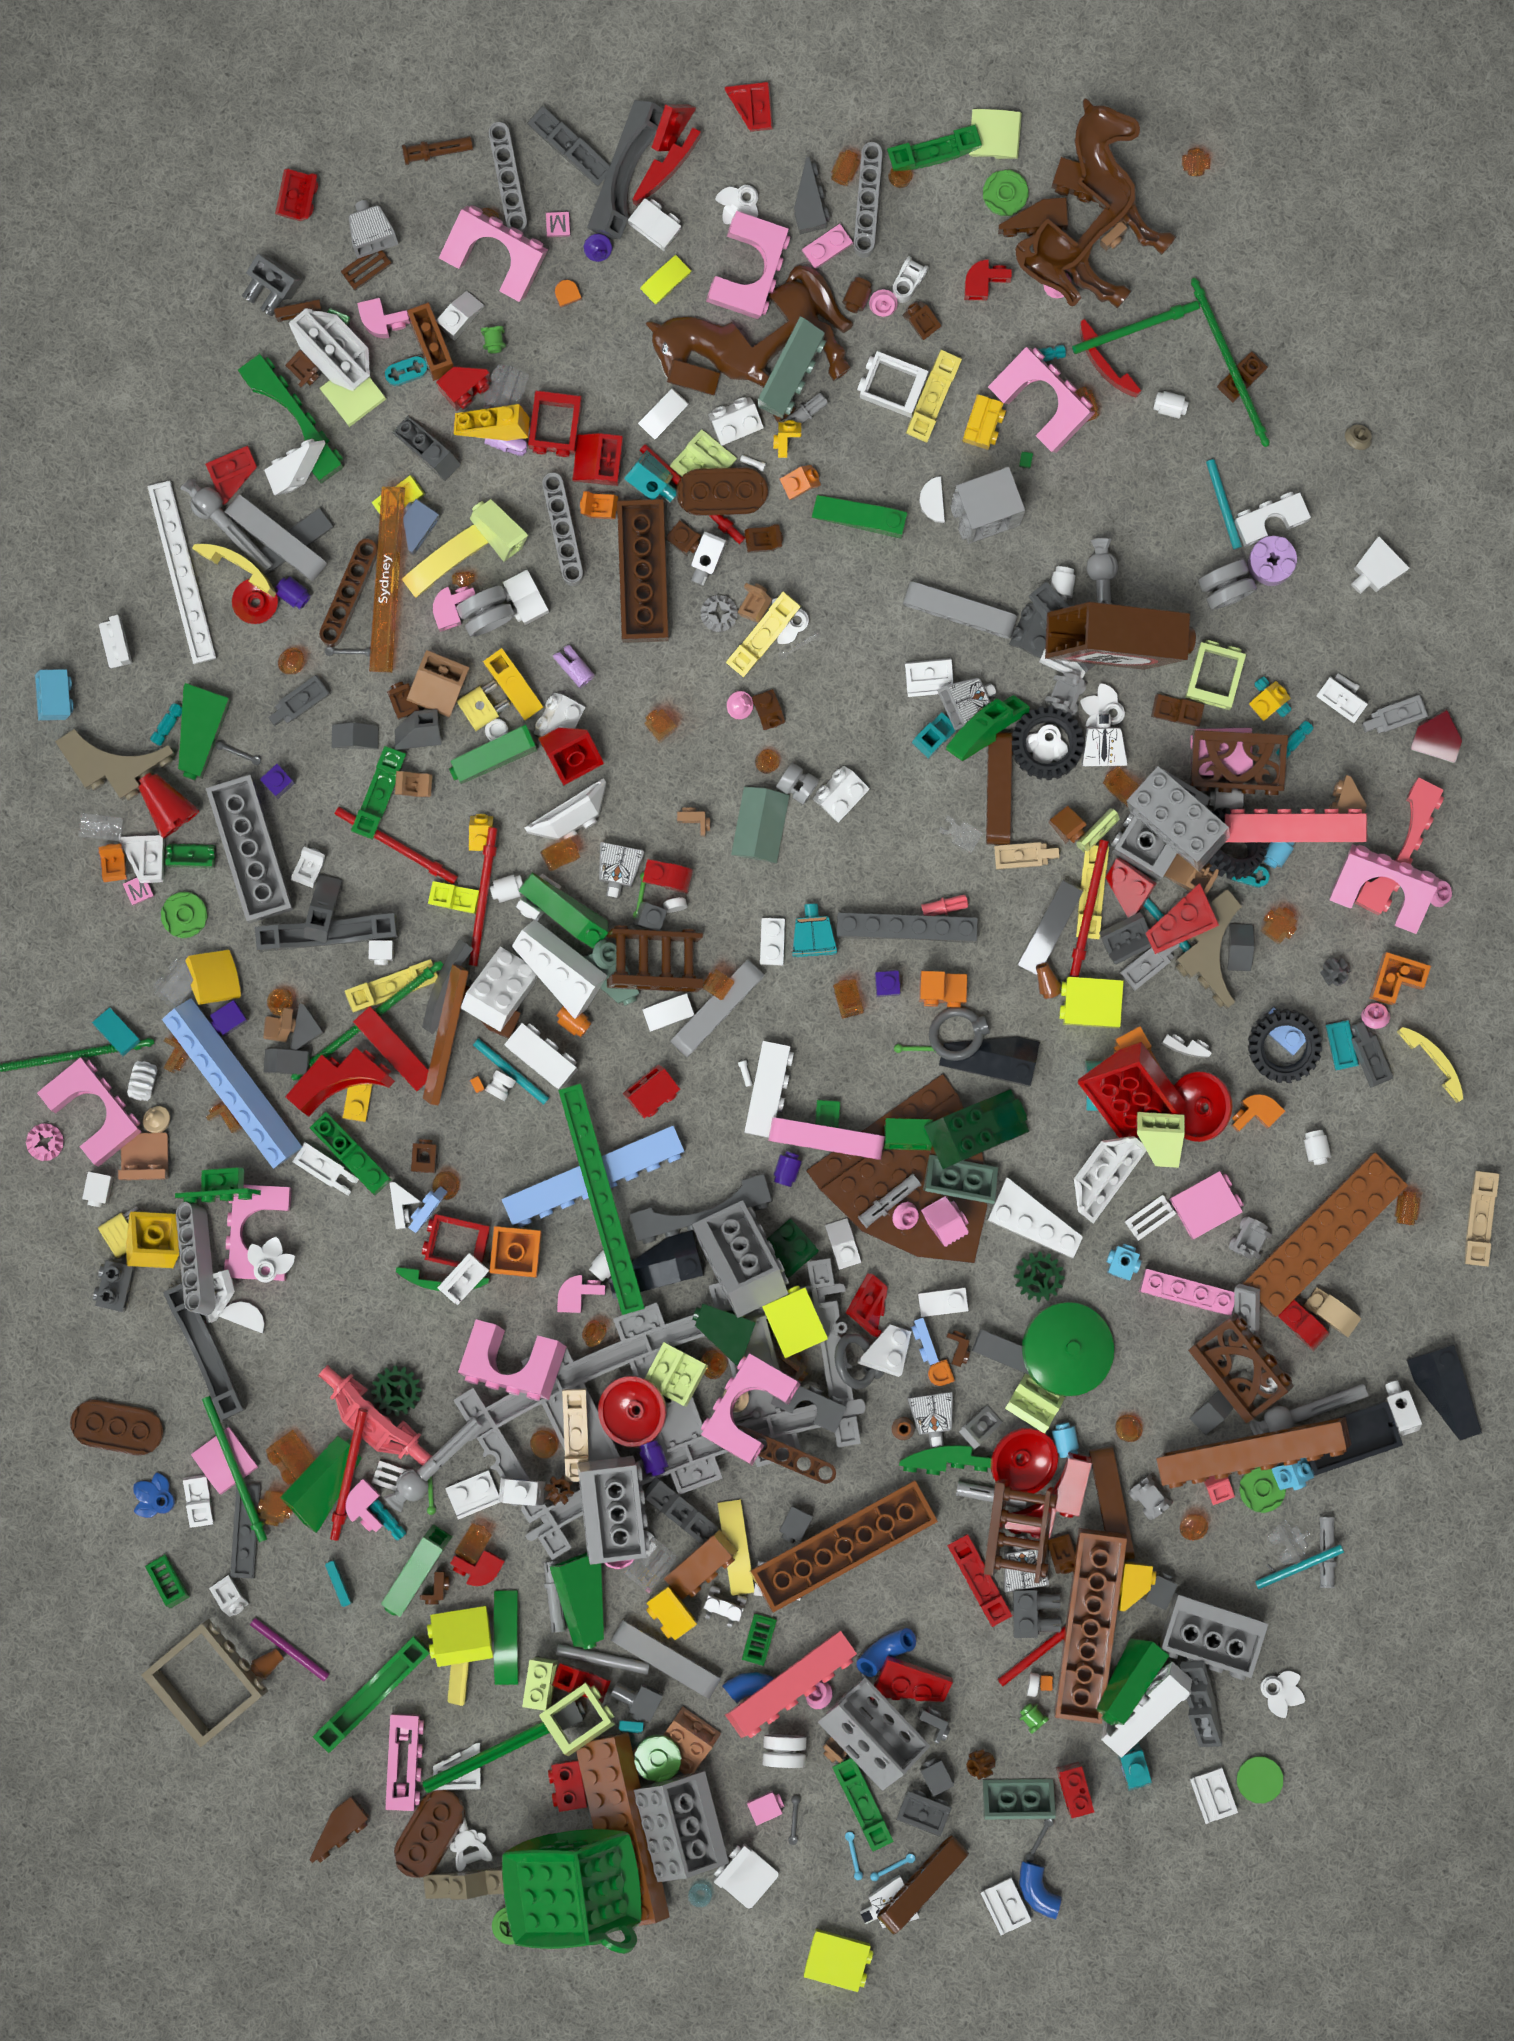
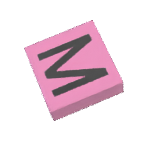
(558, 224)
(137, 891)

